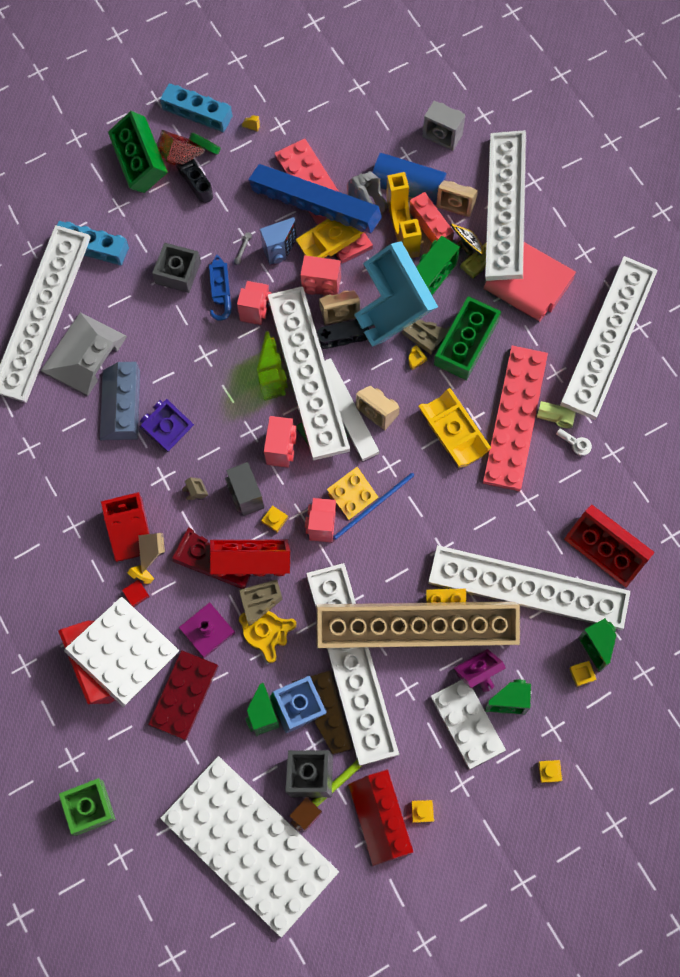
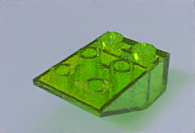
(269, 370)

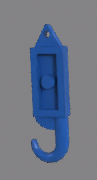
(220, 287)

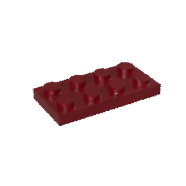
(183, 695)

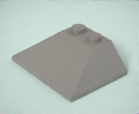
(82, 353)

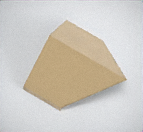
(150, 547)

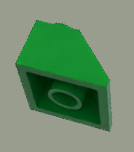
(599, 643)
(512, 699)
(261, 713)

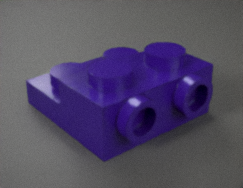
(165, 424)

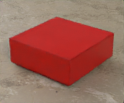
(135, 593)

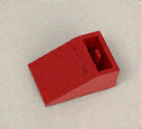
(124, 522)

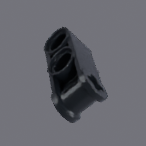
(196, 180)
(341, 334)

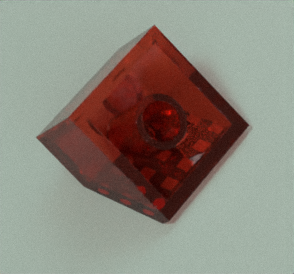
(177, 148)

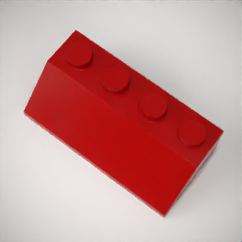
(609, 545)
(249, 557)
(91, 689)
(380, 817)

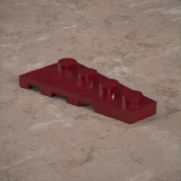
(195, 554)

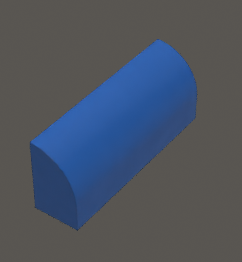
(419, 177)

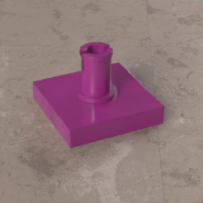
(207, 630)
(480, 669)

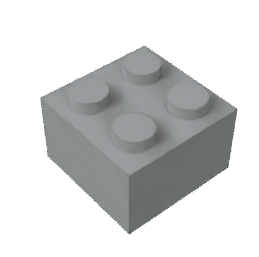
(443, 125)

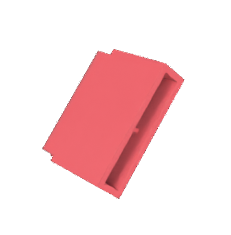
(541, 285)

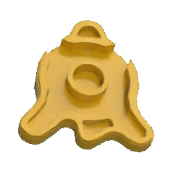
(267, 633)

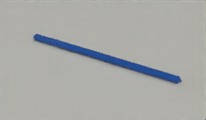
(373, 506)

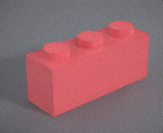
(430, 218)

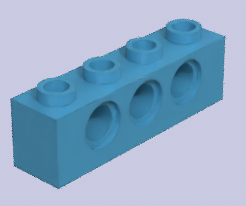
(185, 103)
(97, 249)

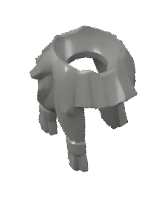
(365, 185)

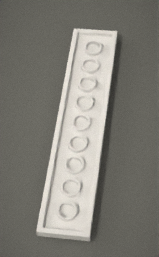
(506, 206)
(41, 312)
(608, 338)
(308, 374)
(529, 587)
(355, 676)

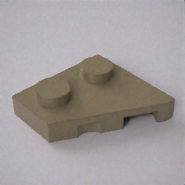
(426, 335)
(260, 599)

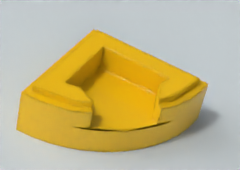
(251, 123)
(416, 357)
(137, 572)

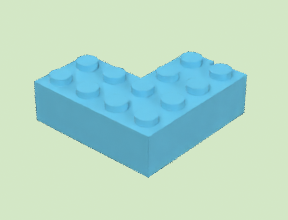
(402, 294)

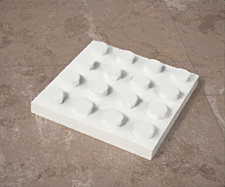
(121, 651)

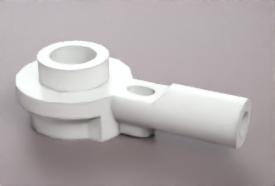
(580, 446)

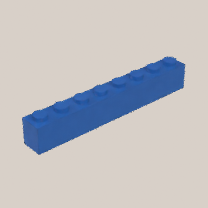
(315, 198)

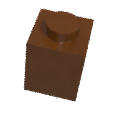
(305, 815)

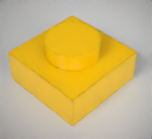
(274, 519)
(582, 673)
(550, 771)
(422, 811)

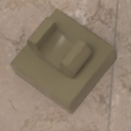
(196, 488)

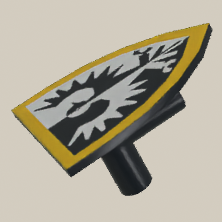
(468, 240)

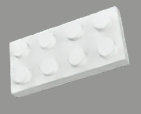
(468, 724)

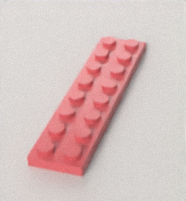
(303, 163)
(515, 418)

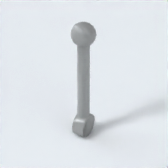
(248, 236)

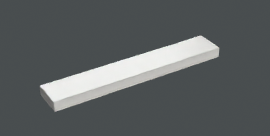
(350, 416)

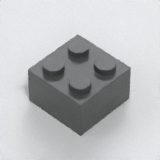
(176, 267)
(244, 489)
(309, 774)

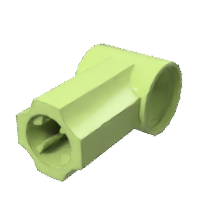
(560, 415)

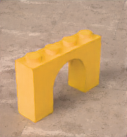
(405, 229)

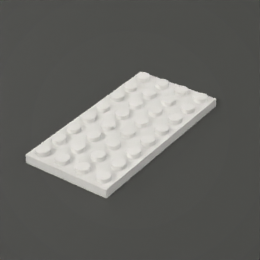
(250, 846)

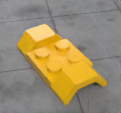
(327, 239)
(455, 429)

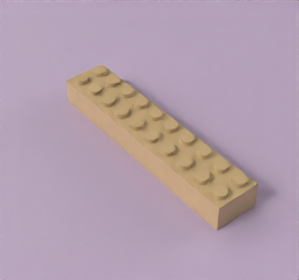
(417, 624)

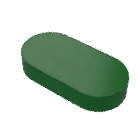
(204, 143)

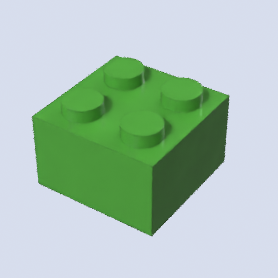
(87, 807)

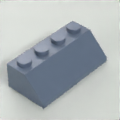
(120, 402)

